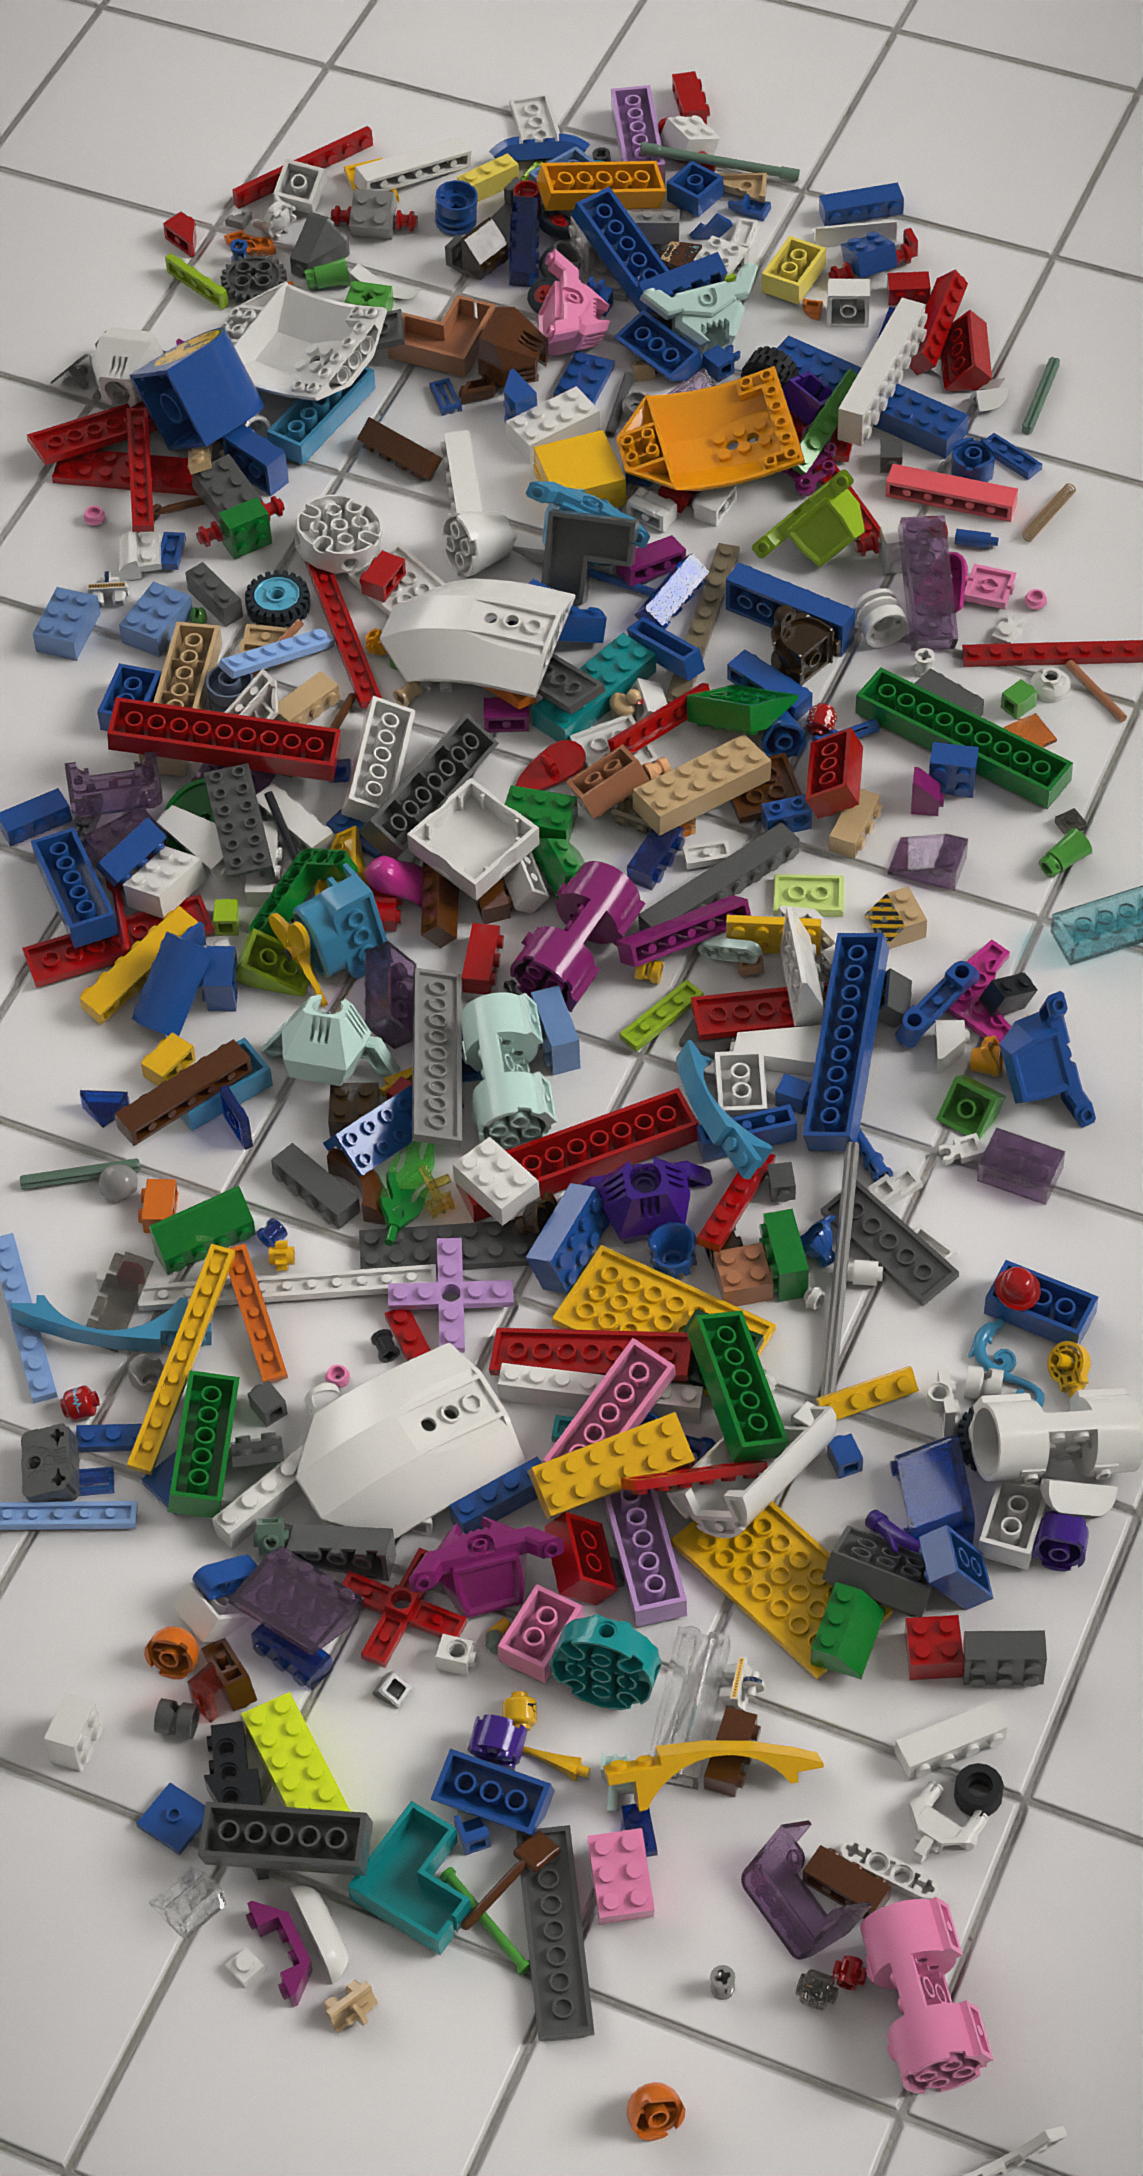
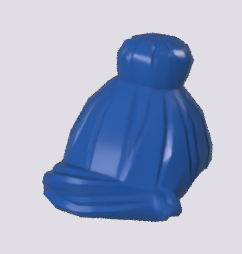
(819, 1241)

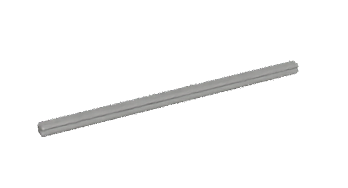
(840, 1269)

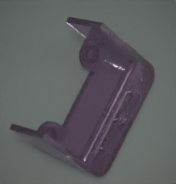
(788, 1903)

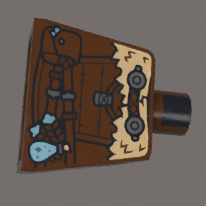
(678, 253)

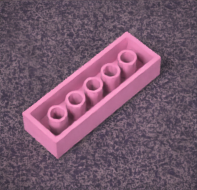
(618, 1400)

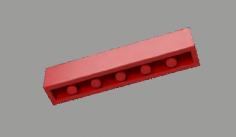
(940, 316)

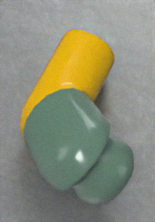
(494, 1634)

